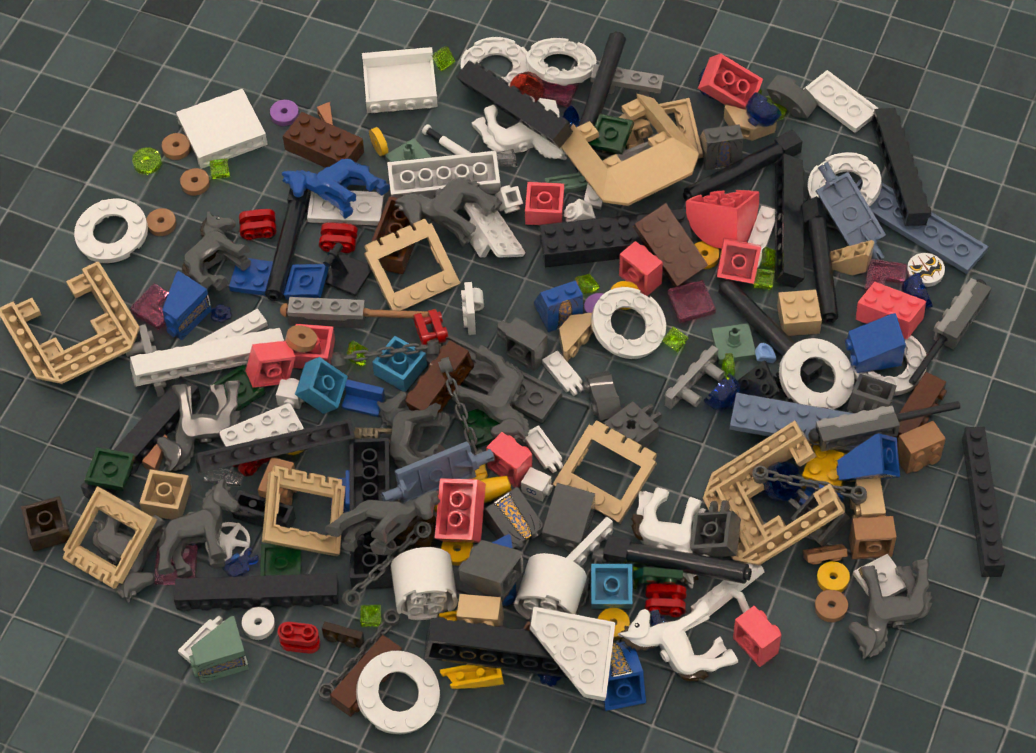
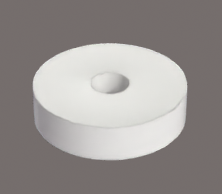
(261, 631)

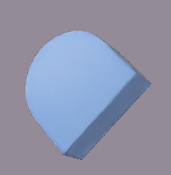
(765, 353)

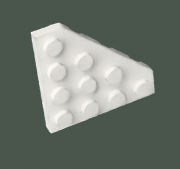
(578, 646)

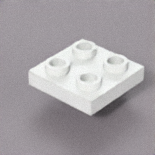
(471, 301)

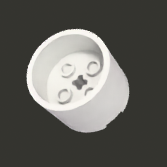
(424, 583)
(550, 584)

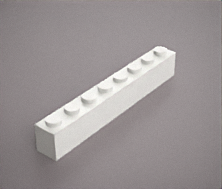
(198, 357)

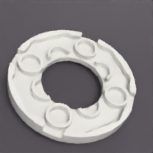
(498, 46)
(581, 53)
(853, 163)
(116, 251)
(647, 307)
(816, 348)
(914, 356)
(381, 716)

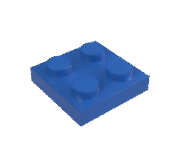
(253, 279)
(306, 281)

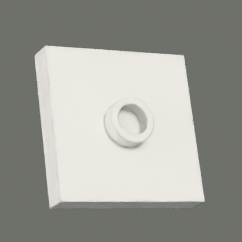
(888, 580)

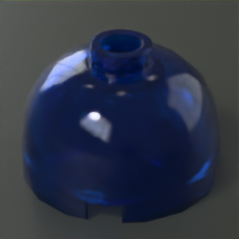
(761, 112)
(915, 286)
(724, 394)
(782, 490)

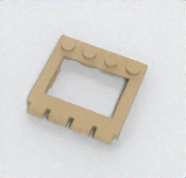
(684, 120)
(421, 290)
(604, 502)
(121, 511)
(294, 537)

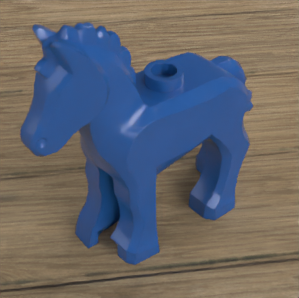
(332, 183)

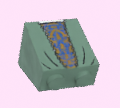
(219, 653)

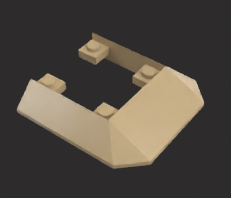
(643, 174)
(114, 330)
(736, 485)

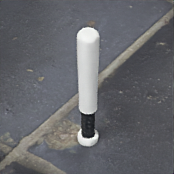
(444, 141)

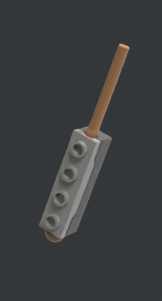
(336, 312)

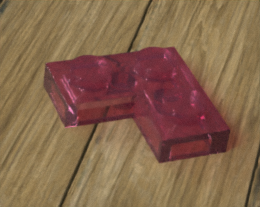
(882, 271)
(149, 308)

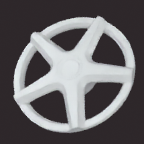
(229, 542)

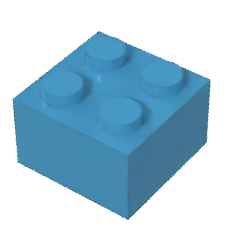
(399, 369)
(321, 385)
(611, 586)

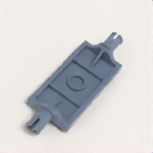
(849, 210)
(426, 473)

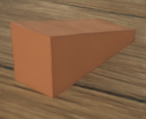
(324, 113)
(154, 458)

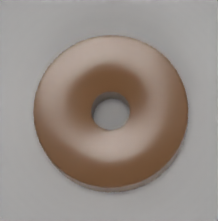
(173, 152)
(195, 188)
(161, 215)
(301, 338)
(827, 613)

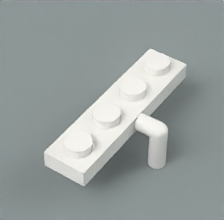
(727, 590)

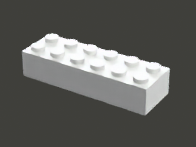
(430, 174)

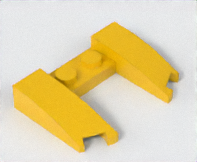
(470, 675)

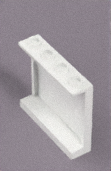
(399, 80)
(222, 128)

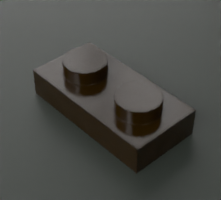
(350, 637)

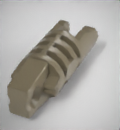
(365, 433)

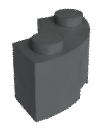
(791, 96)
(602, 394)

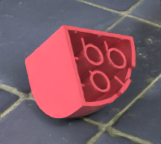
(723, 216)

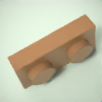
(831, 552)

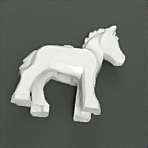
(515, 137)

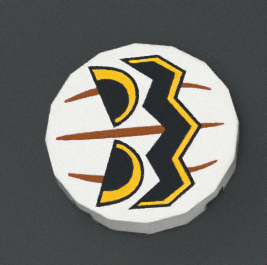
(929, 266)

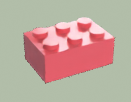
(729, 81)
(884, 300)
(460, 510)

